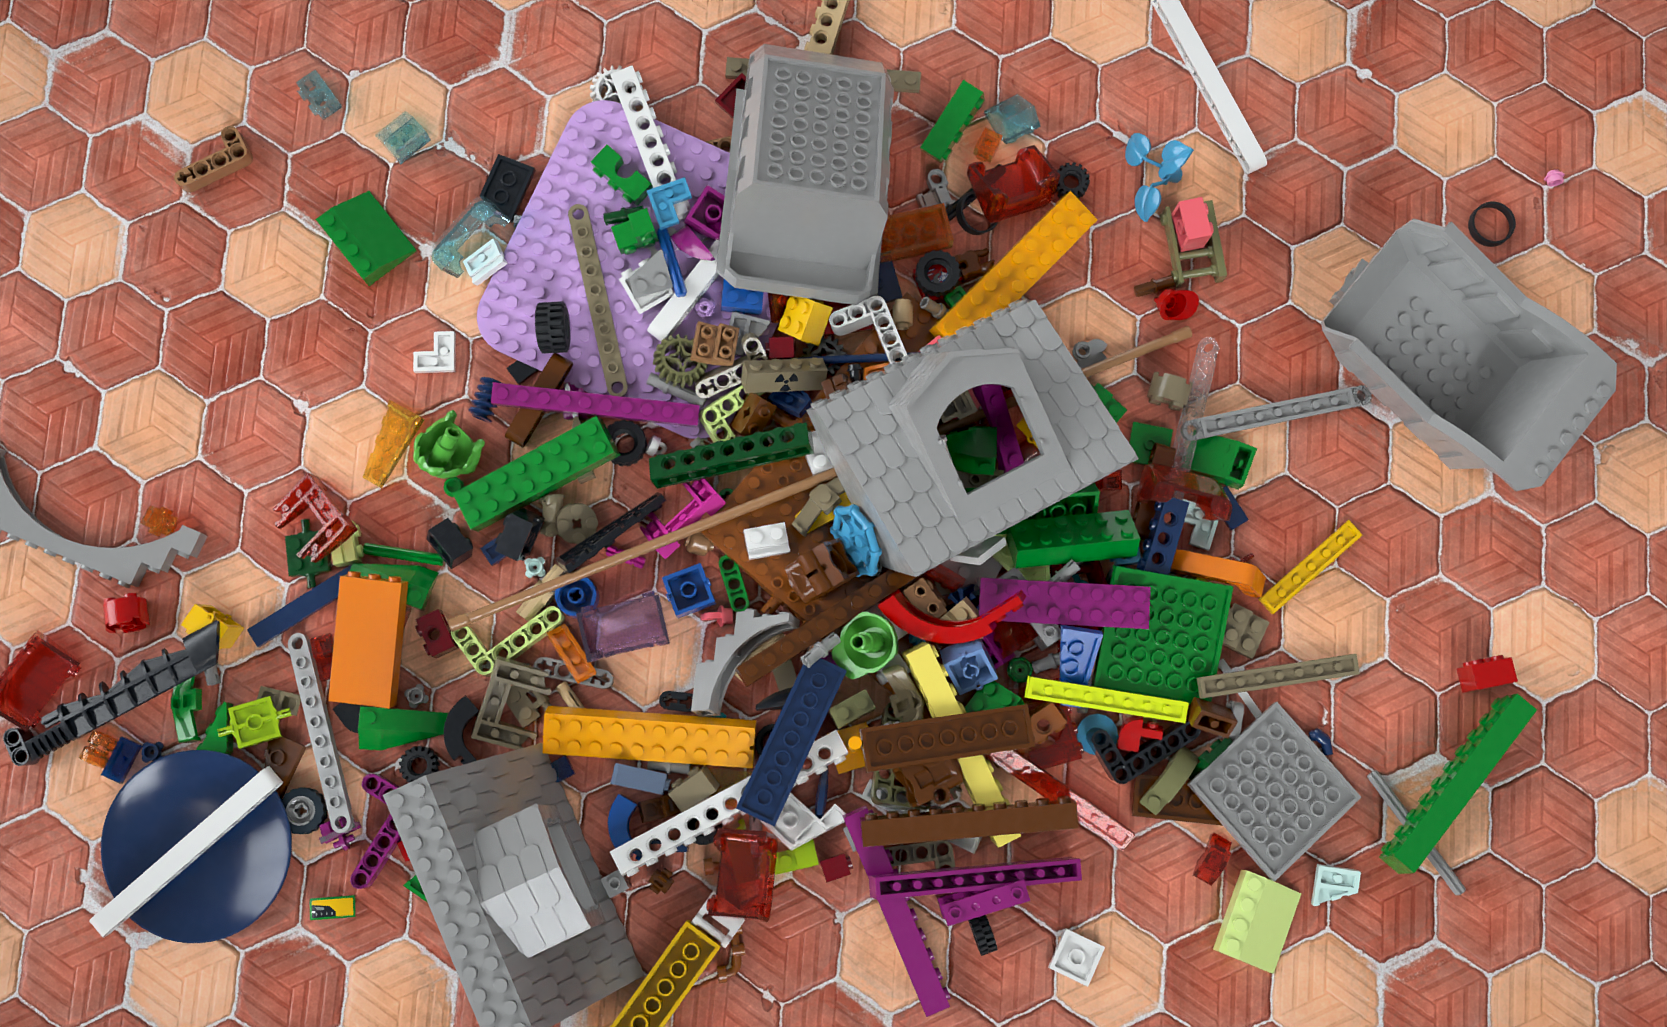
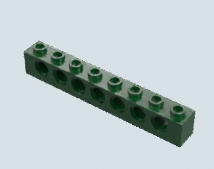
(741, 459)

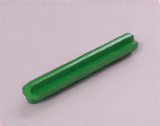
(402, 554)

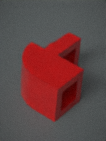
(1133, 729)

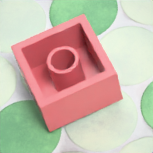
(1192, 224)

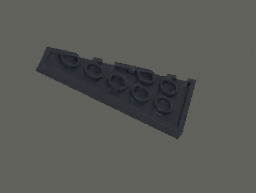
(605, 537)

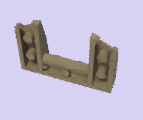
(488, 723)

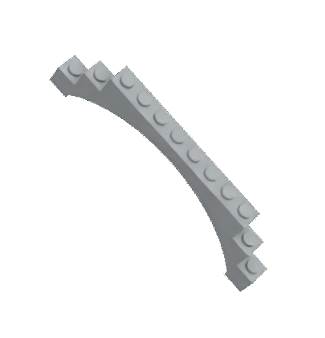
(122, 563)

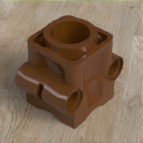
(821, 571)
(925, 779)

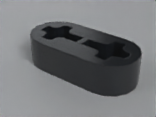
(675, 706)

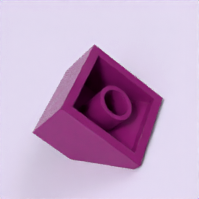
(707, 213)

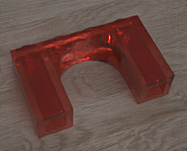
(1066, 746)

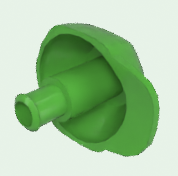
(865, 645)

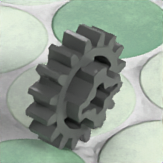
(824, 349)

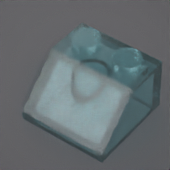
(1013, 118)

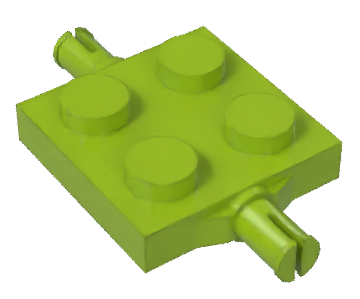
(254, 722)

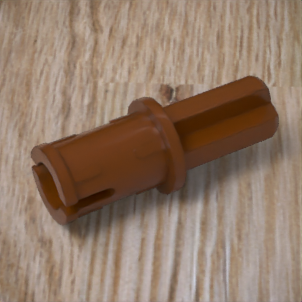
(1154, 286)

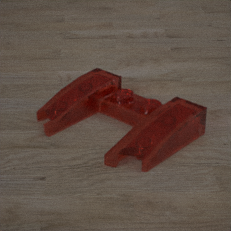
(336, 526)

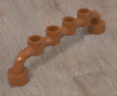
(738, 948)

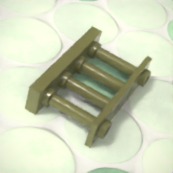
(1212, 251)

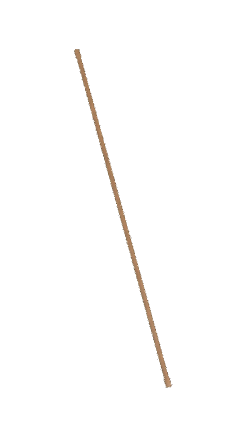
(467, 618)

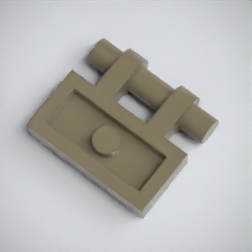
(522, 706)

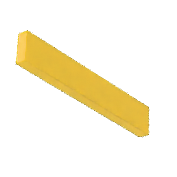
(1310, 567)

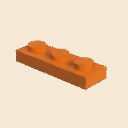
(571, 653)

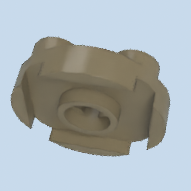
(575, 511)

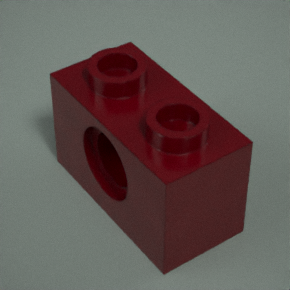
(780, 347)
(431, 622)
(836, 867)

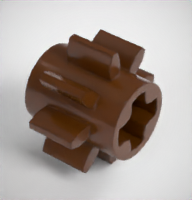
(661, 881)

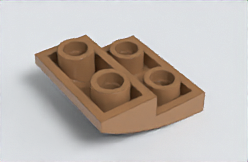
(714, 344)

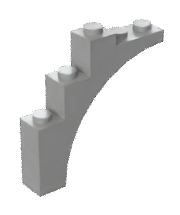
(730, 651)

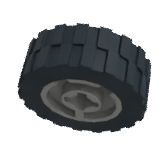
(312, 802)

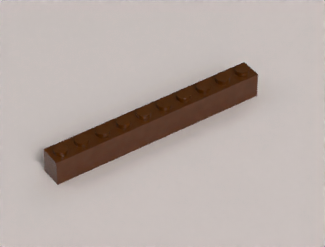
(821, 626)
(969, 822)

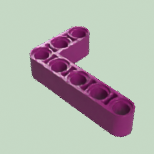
(376, 847)

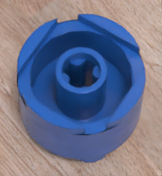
(568, 604)

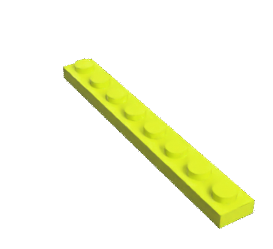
(1106, 699)

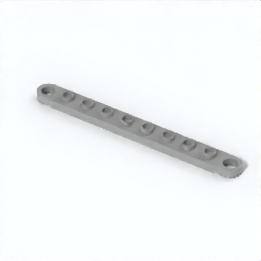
(1275, 413)
(321, 733)

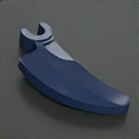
(821, 797)

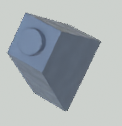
(640, 779)

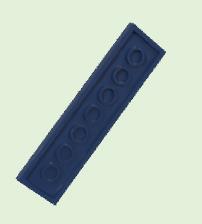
(791, 741)

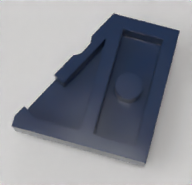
(791, 401)

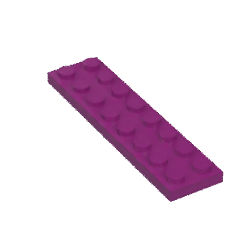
(1070, 602)

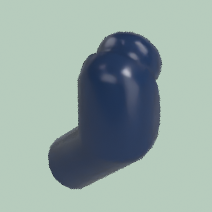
(1323, 739)

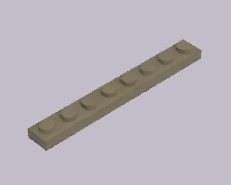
(1278, 676)

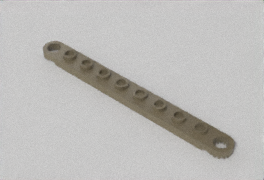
(598, 300)

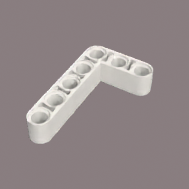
(870, 317)

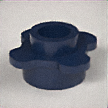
(148, 747)

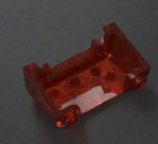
(1014, 186)
(1160, 482)
(34, 679)
(744, 875)

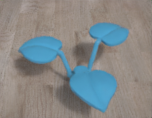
(1174, 157)

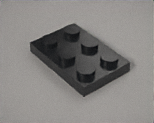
(508, 184)

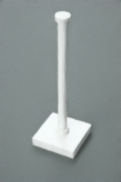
(983, 551)

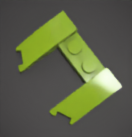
(788, 860)

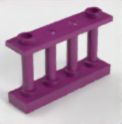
(971, 904)

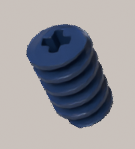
(483, 404)

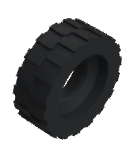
(940, 258)
(639, 437)

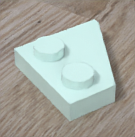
(1333, 883)

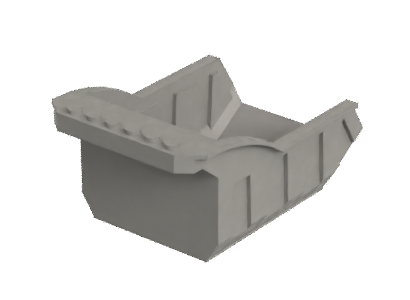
(808, 176)
(1468, 356)

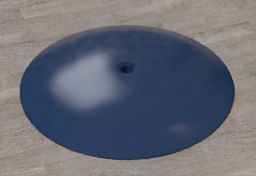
(224, 885)

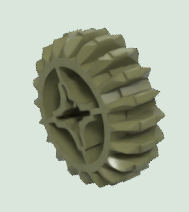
(666, 364)

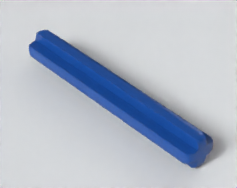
(672, 262)

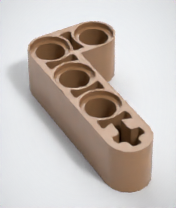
(213, 162)

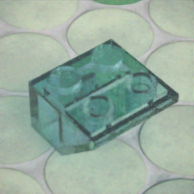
(403, 137)

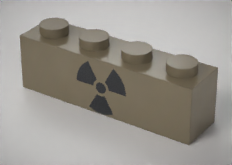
(783, 375)

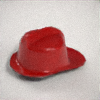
(1177, 304)

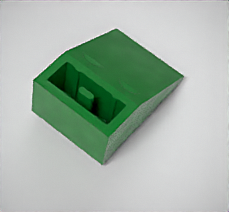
(1223, 460)

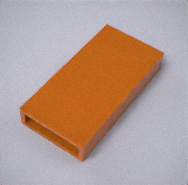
(368, 640)

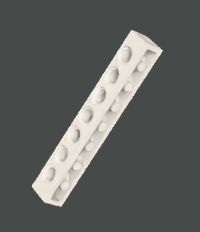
(623, 80)

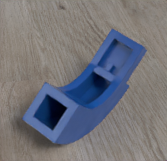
(619, 820)

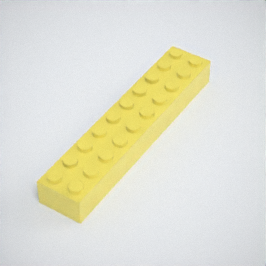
(941, 702)

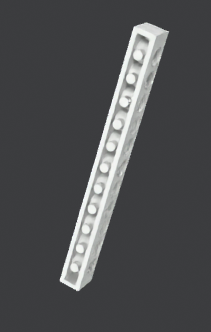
(623, 853)

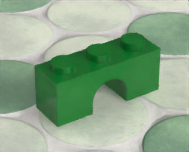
(607, 164)

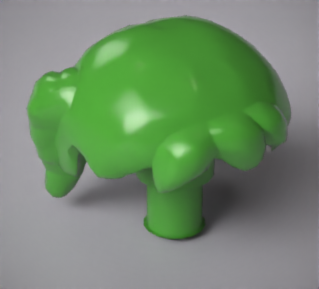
(446, 449)

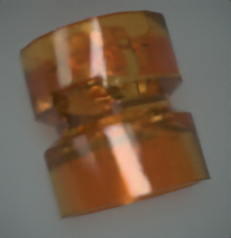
(96, 756)

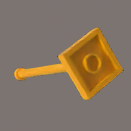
(852, 742)

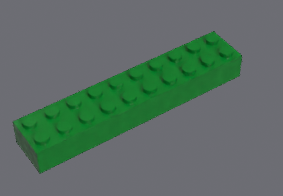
(1457, 783)

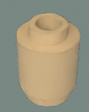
(903, 314)

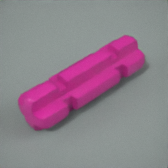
(638, 561)

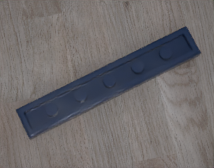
(297, 610)

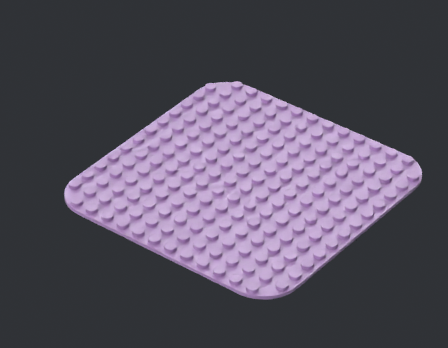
(547, 268)

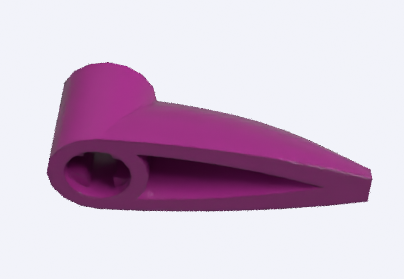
(690, 244)

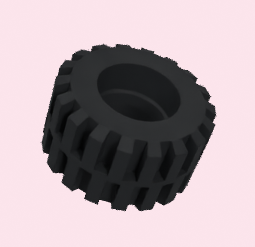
(552, 327)

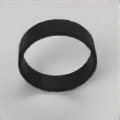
(1502, 208)
(962, 221)

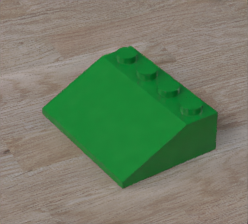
(366, 236)

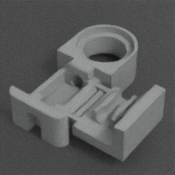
(938, 191)

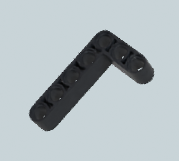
(1144, 752)

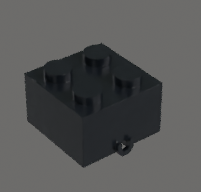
(519, 534)

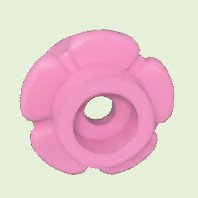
(1554, 178)

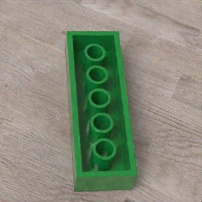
(1072, 537)

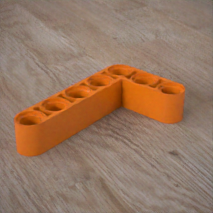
(1243, 575)

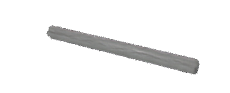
(1401, 813)

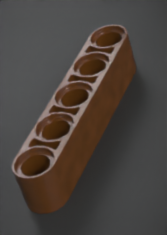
(528, 419)
(1144, 512)

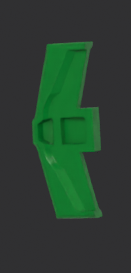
(183, 703)

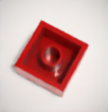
(1486, 673)

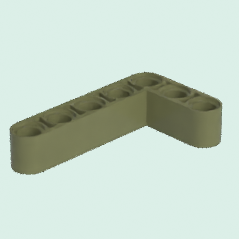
(887, 785)

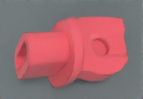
(723, 616)

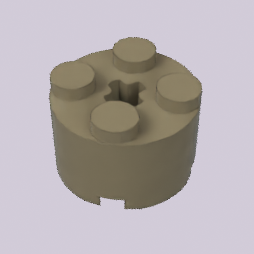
(1169, 390)

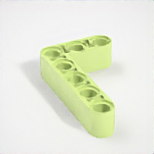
(720, 414)
(509, 643)

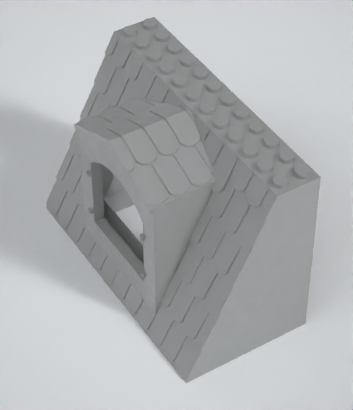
(897, 465)
(513, 889)

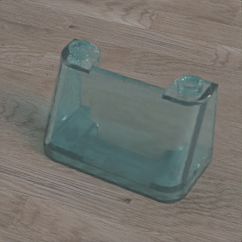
(444, 250)

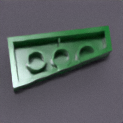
(953, 121)

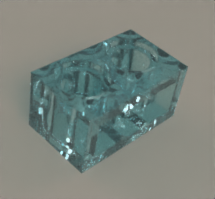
(318, 95)

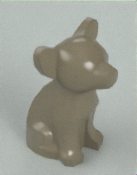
(551, 506)

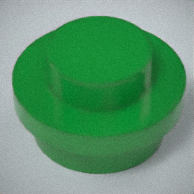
(452, 485)

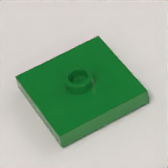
(1143, 438)

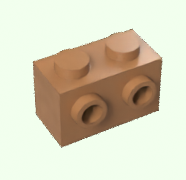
(923, 598)

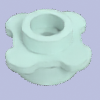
(530, 563)

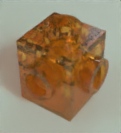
(159, 521)

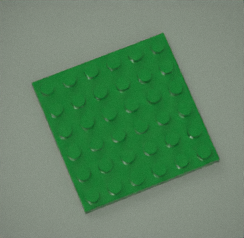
(1181, 641)

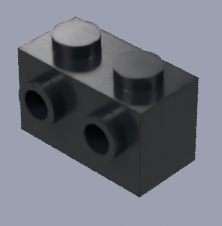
(450, 543)

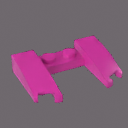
(705, 500)

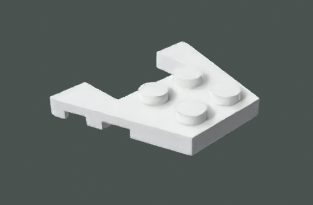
(799, 825)

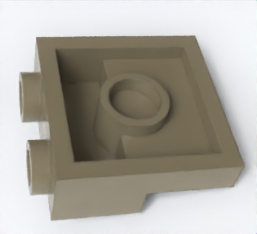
(1243, 631)

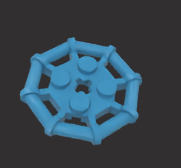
(857, 537)

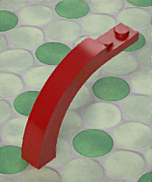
(943, 631)

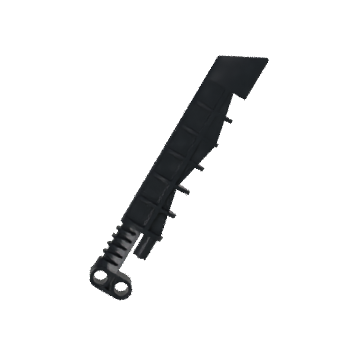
(134, 689)

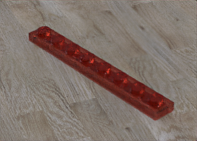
(1051, 788)

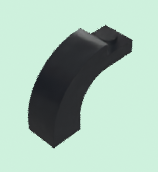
(454, 728)

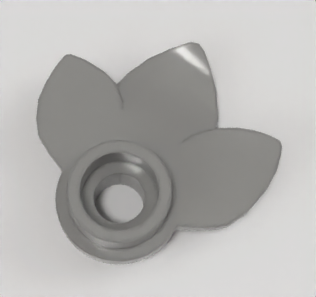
(1093, 352)

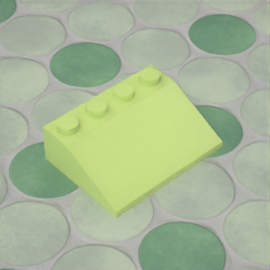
(1257, 921)

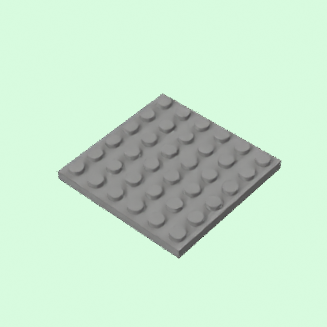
(1274, 791)

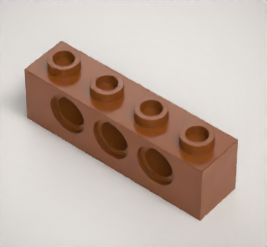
(1050, 712)

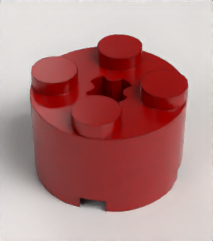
(126, 613)

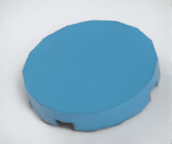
(1098, 721)

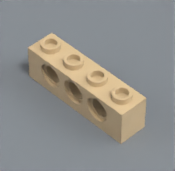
(827, 33)

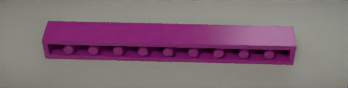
(594, 404)
(973, 877)
(902, 923)

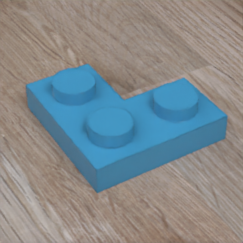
(665, 197)

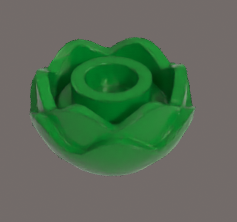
(1024, 664)

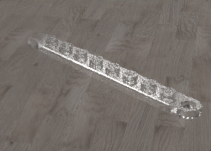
(1201, 376)

